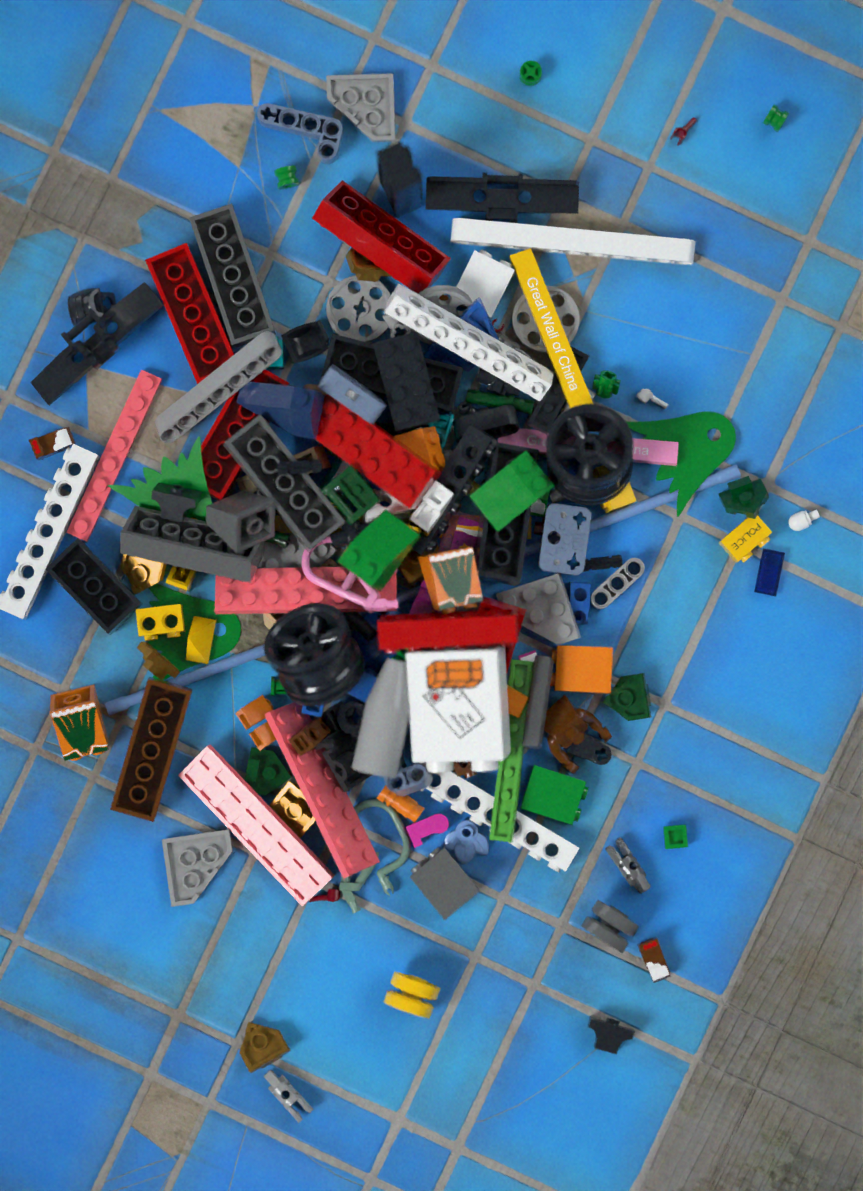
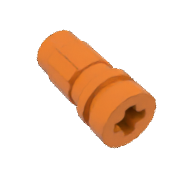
(403, 804)

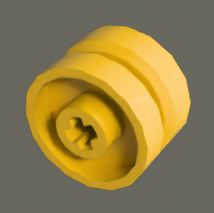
(412, 992)

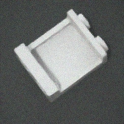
(486, 280)

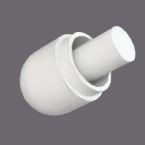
(802, 520)

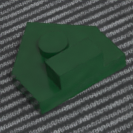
(744, 497)
(630, 697)
(265, 771)

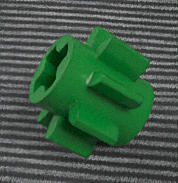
(606, 384)

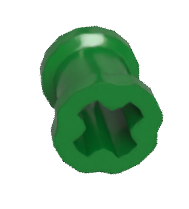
(276, 687)

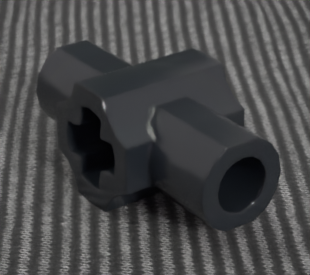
(495, 384)
(348, 533)

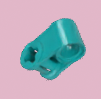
(443, 428)

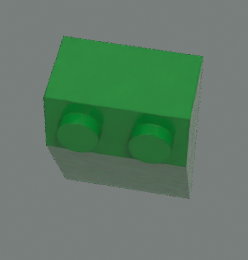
(511, 491)
(379, 550)

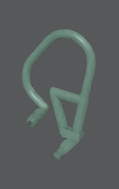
(347, 887)

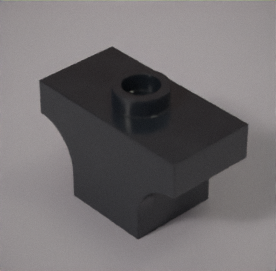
(175, 500)
(609, 1034)

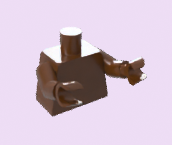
(566, 726)

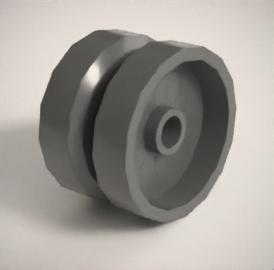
(611, 924)

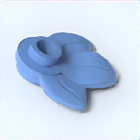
(466, 845)

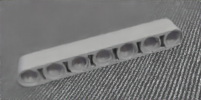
(218, 387)

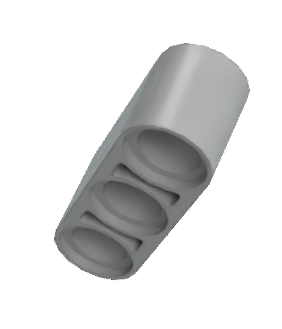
(622, 573)

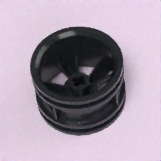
(582, 486)
(303, 635)

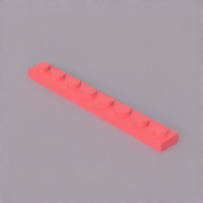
(114, 455)

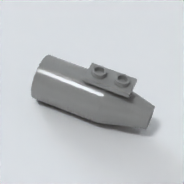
(384, 722)

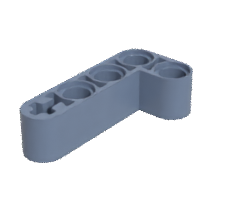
(298, 127)
(408, 775)

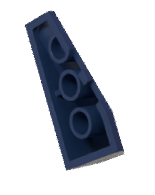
(287, 407)

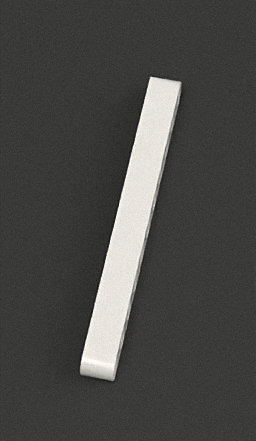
(573, 241)

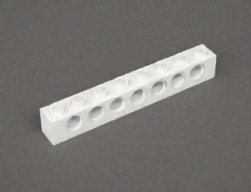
(469, 342)
(60, 524)
(566, 850)

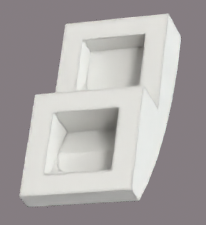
(432, 507)

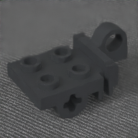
(340, 750)

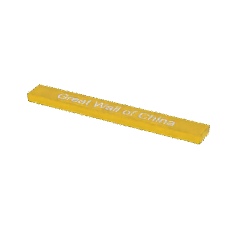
(550, 328)

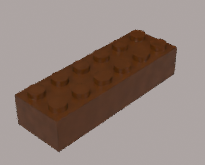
(151, 749)

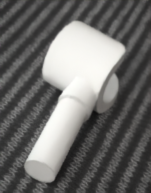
(645, 394)

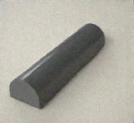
(538, 702)

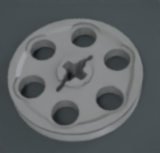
(457, 298)
(349, 313)
(522, 331)

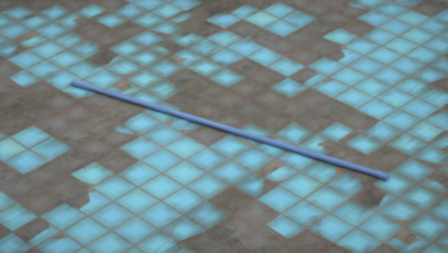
(720, 477)

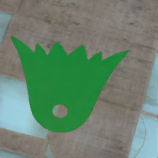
(696, 452)
(188, 474)
(176, 648)

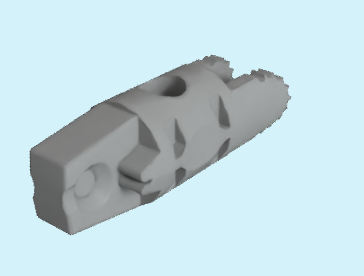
(278, 1085)

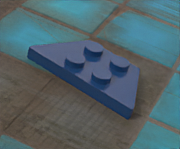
(477, 317)

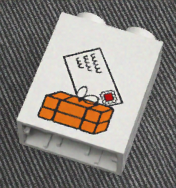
(458, 707)

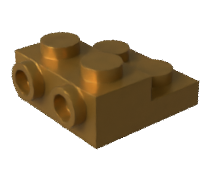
(293, 808)

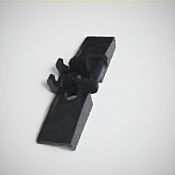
(546, 195)
(100, 347)

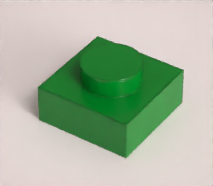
(675, 836)

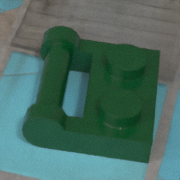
(355, 489)

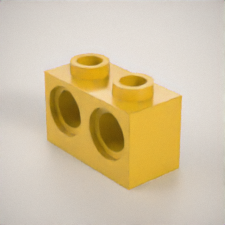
(160, 615)

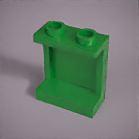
(554, 795)

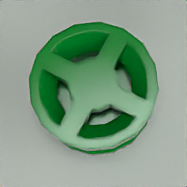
(533, 70)
(776, 118)
(286, 177)

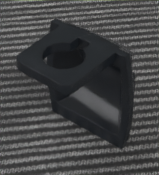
(83, 300)
(306, 341)

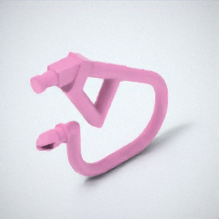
(370, 604)

